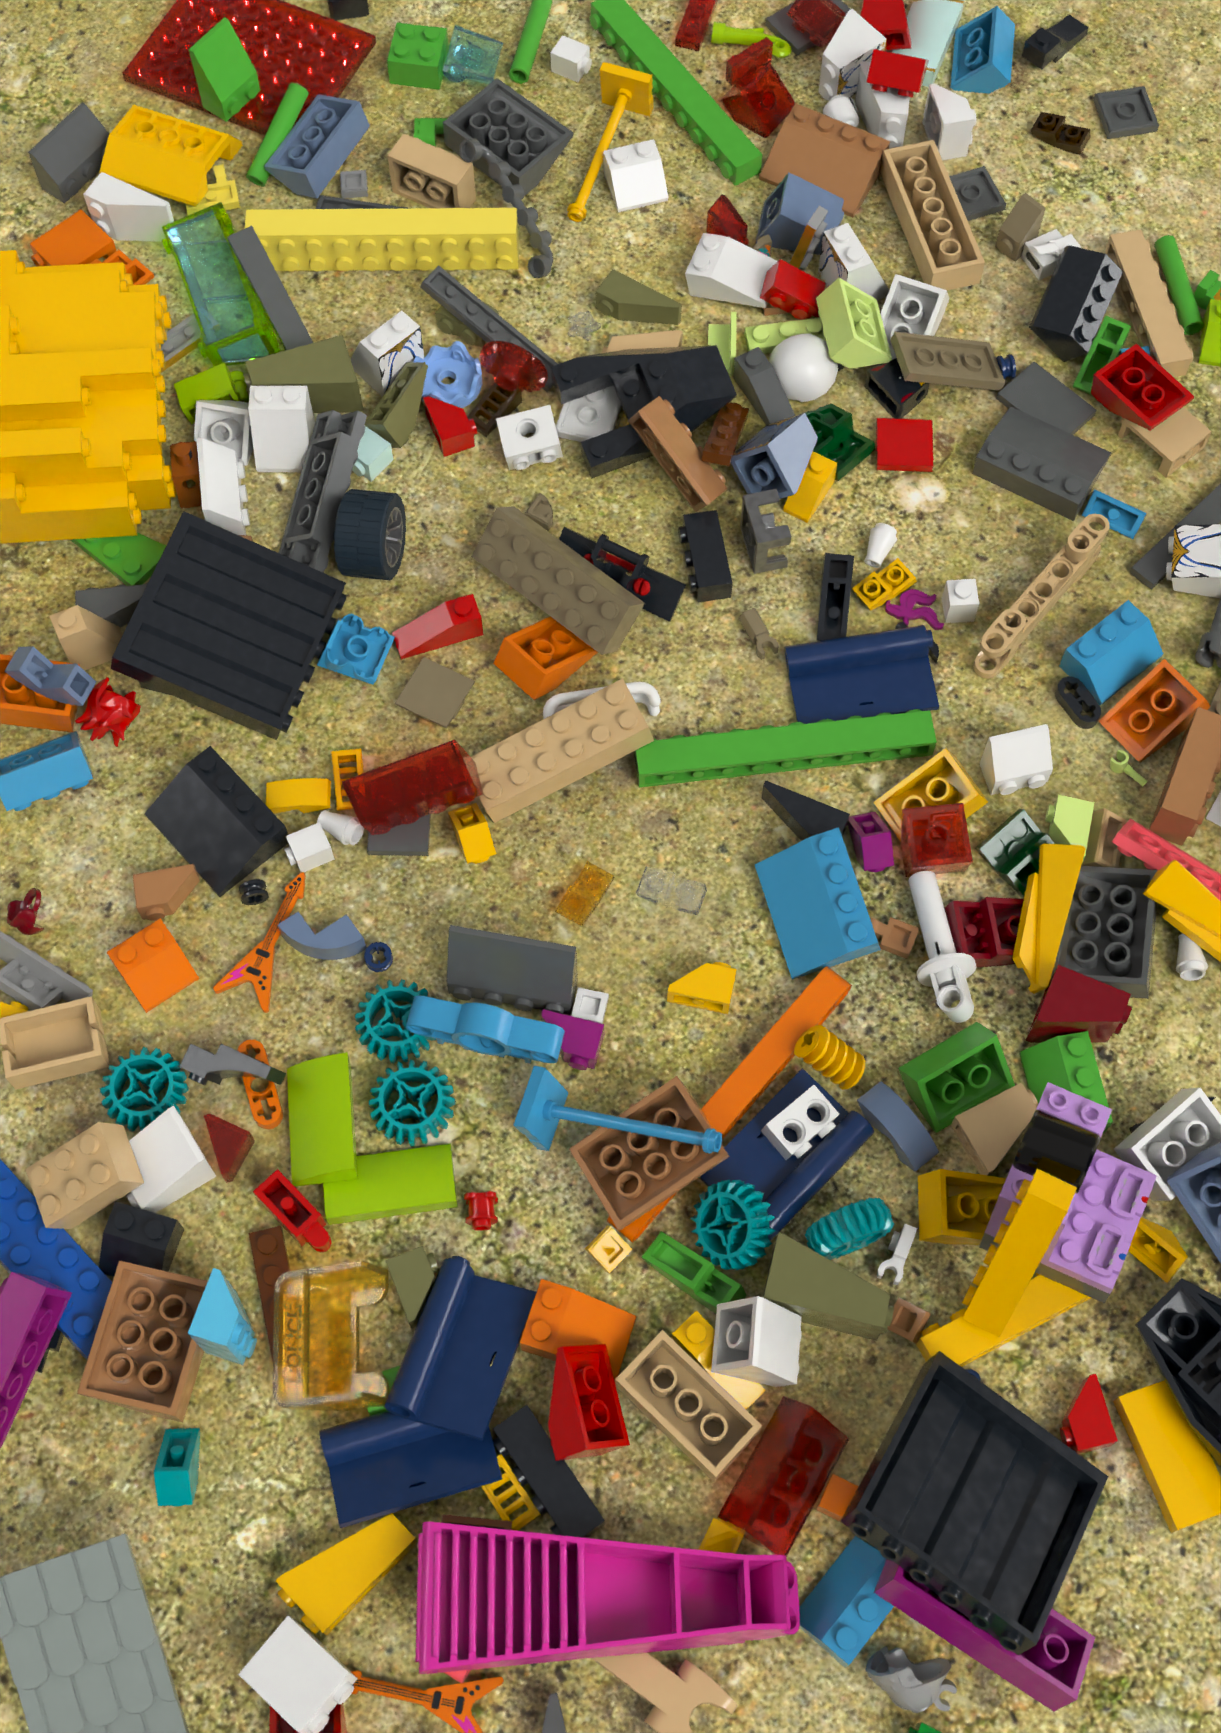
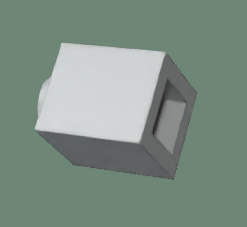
(570, 59)
(960, 600)
(308, 848)

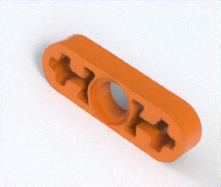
(273, 1102)

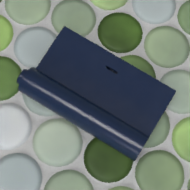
(862, 675)
(794, 1181)
(448, 1361)
(397, 1463)

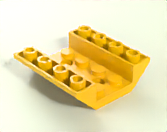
(165, 154)

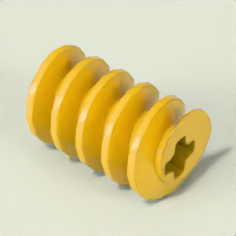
(830, 1056)

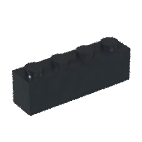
(552, 1481)

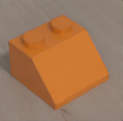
(153, 965)

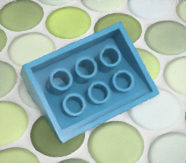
(817, 904)

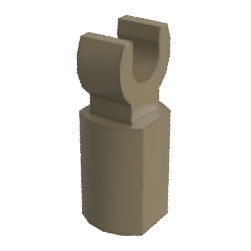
(758, 632)

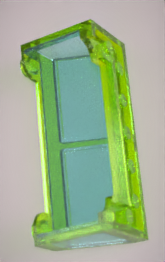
(221, 296)

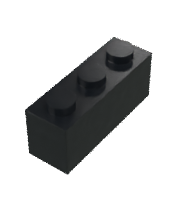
(705, 556)

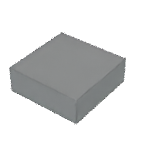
(354, 184)

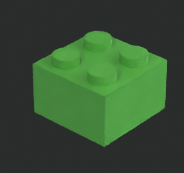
(417, 55)

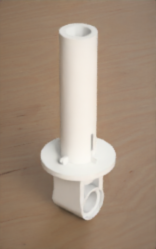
(945, 969)

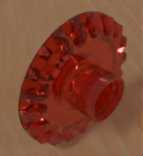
(513, 366)

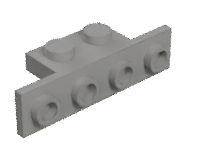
(34, 979)

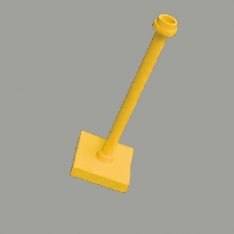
(624, 91)

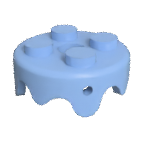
(452, 363)

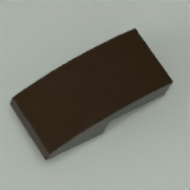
(1055, 132)

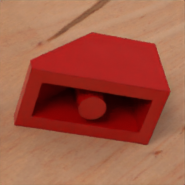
(450, 426)
(1087, 1420)

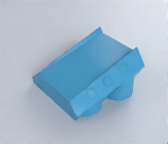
(356, 649)

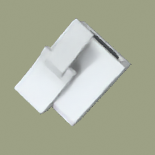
(1045, 251)

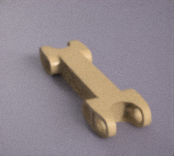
(1011, 626)
(670, 1693)

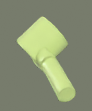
(1123, 766)

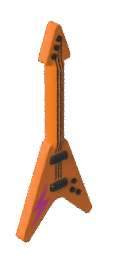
(259, 962)
(447, 1702)

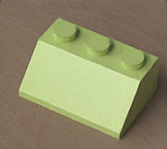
(852, 326)

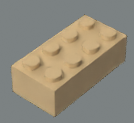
(688, 1405)

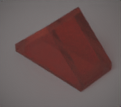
(229, 1144)

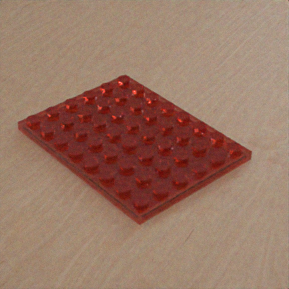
(280, 40)

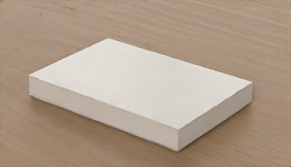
(589, 415)

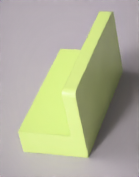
(725, 338)

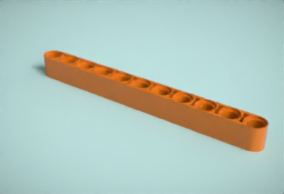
(761, 1067)

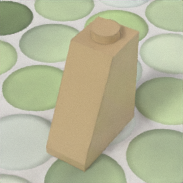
(645, 340)
(86, 636)
(995, 1126)

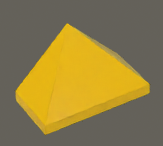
(1157, 1249)

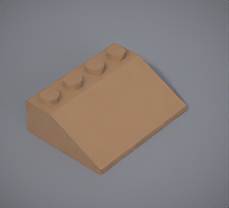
(827, 155)
(641, 1171)
(143, 1345)

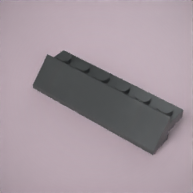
(321, 487)

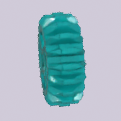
(386, 1028)
(154, 1081)
(402, 1110)
(850, 1228)
(735, 1245)

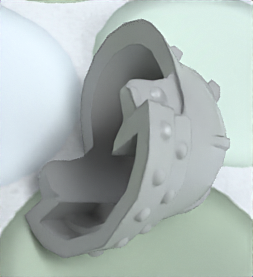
(909, 1683)

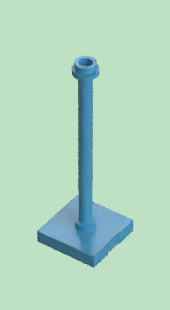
(544, 1107)

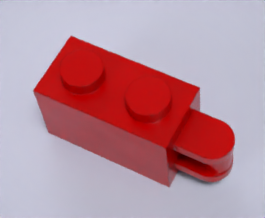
(792, 290)
(293, 1212)

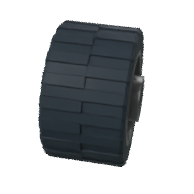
(370, 534)

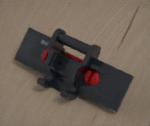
(630, 570)

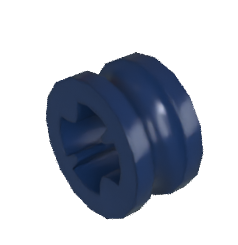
(1007, 366)
(378, 946)

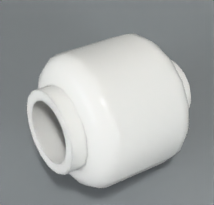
(842, 109)

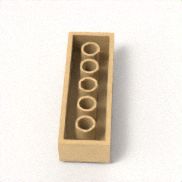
(931, 216)
(560, 750)

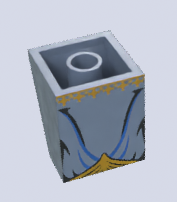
(776, 456)

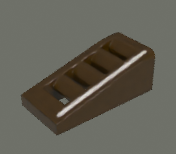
(509, 399)

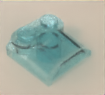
(471, 57)

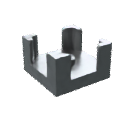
(761, 532)

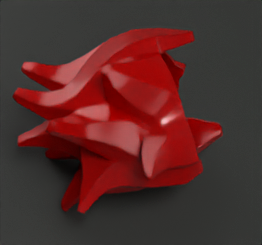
(108, 712)

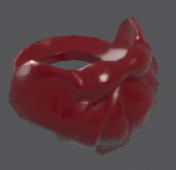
(22, 917)

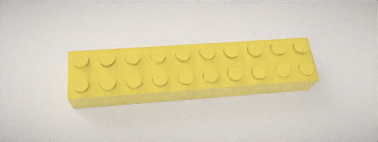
(388, 238)

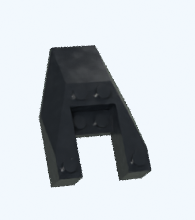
(687, 377)
(1186, 1346)

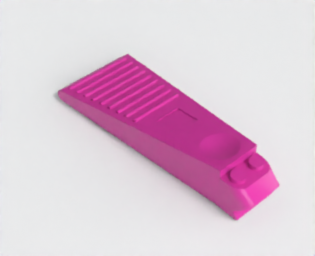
(560, 1598)

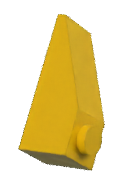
(697, 1340)

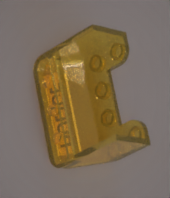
(320, 1337)

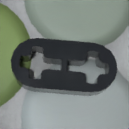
(1079, 701)

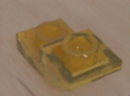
(585, 894)

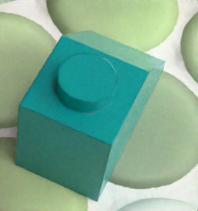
(177, 1467)

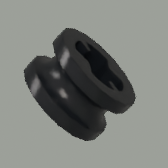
(253, 892)

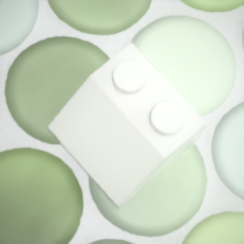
(948, 122)
(635, 175)
(1017, 760)

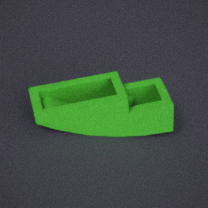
(1103, 350)
(692, 1273)

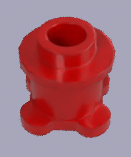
(481, 1210)

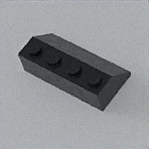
(1075, 301)

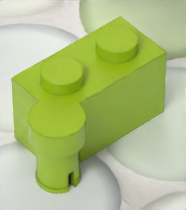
(210, 385)

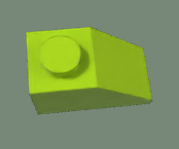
(1211, 335)

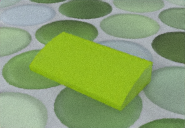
(321, 1121)
(394, 1185)

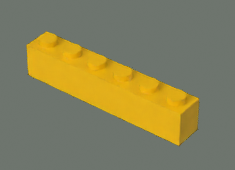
(1018, 1251)
(967, 1342)

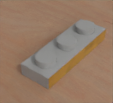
(809, 239)
(180, 341)

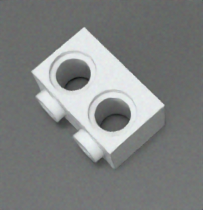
(796, 1118)

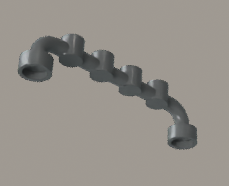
(539, 265)

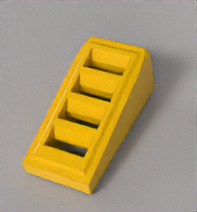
(345, 756)
(516, 1487)

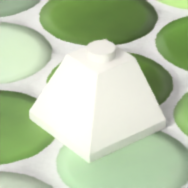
(225, 424)

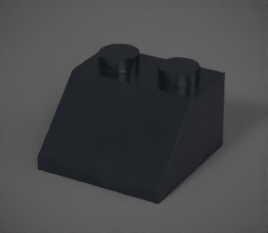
(138, 1239)

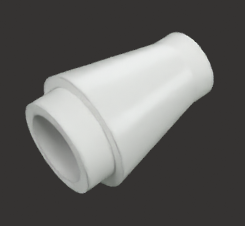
(880, 542)
(342, 827)
(1190, 960)

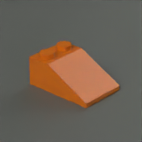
(542, 656)
(1153, 711)
(572, 1318)

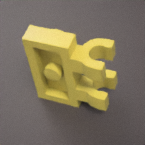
(221, 191)

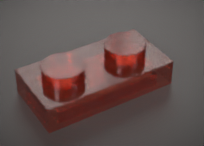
(753, 56)

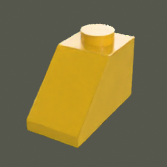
(813, 487)
(472, 833)
(705, 988)

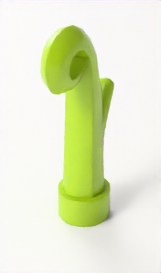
(732, 35)

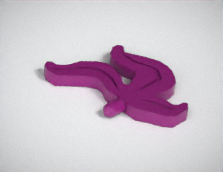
(908, 601)

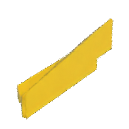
(1188, 905)
(1046, 911)

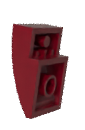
(985, 929)

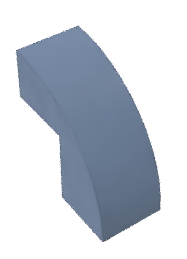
(58, 682)
(332, 943)
(899, 1123)

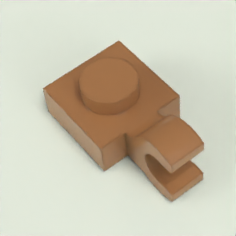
(896, 936)

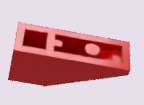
(440, 627)

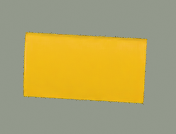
(1171, 1456)

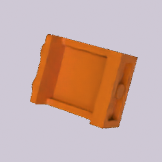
(72, 243)

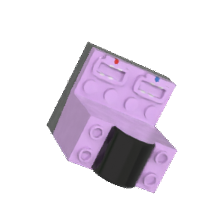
(1107, 1200)

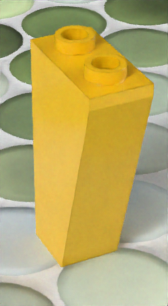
(344, 1574)

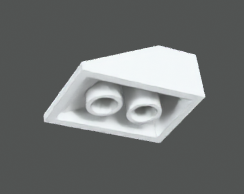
(126, 211)
(727, 271)
(912, 308)

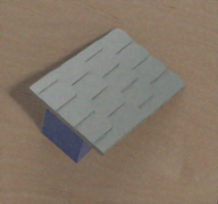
(87, 1645)

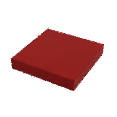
(904, 444)

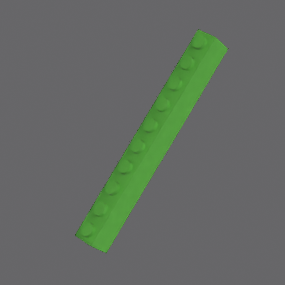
(677, 90)
(785, 748)

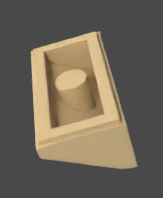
(1100, 848)

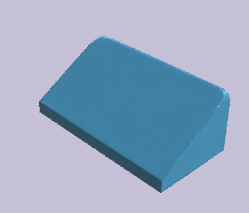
(1120, 515)

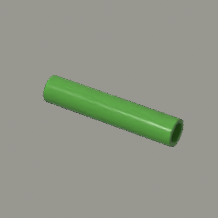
(530, 40)
(278, 130)
(1178, 284)

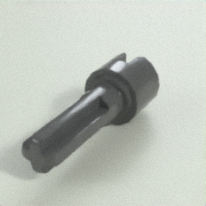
(1210, 643)

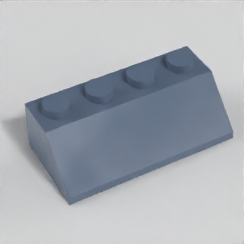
(318, 145)
(1199, 1191)

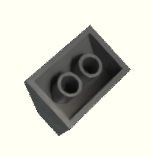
(70, 154)

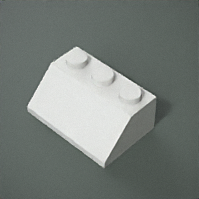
(221, 487)

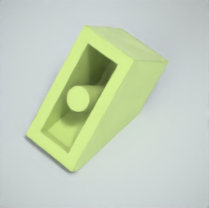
(1070, 821)

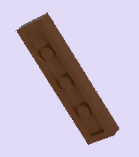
(725, 434)
(270, 1263)

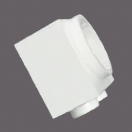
(523, 451)

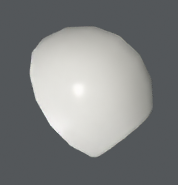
(804, 367)

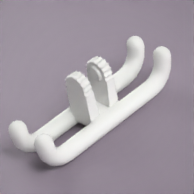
(640, 691)

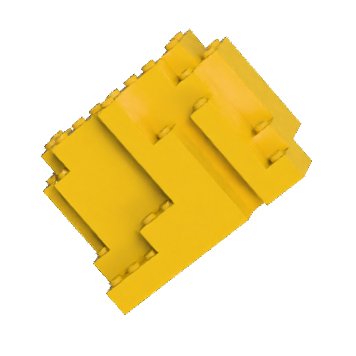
(80, 401)

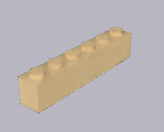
(1148, 302)

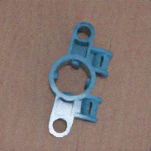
(485, 1029)

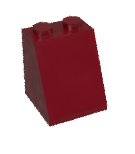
(1079, 1005)

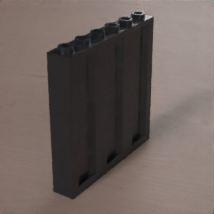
(229, 626)
(976, 1503)

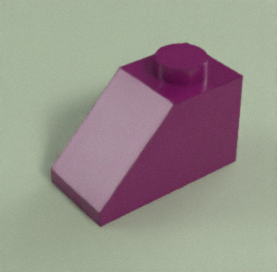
(871, 841)
(581, 1039)

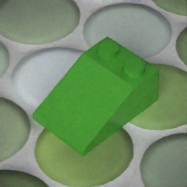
(223, 71)

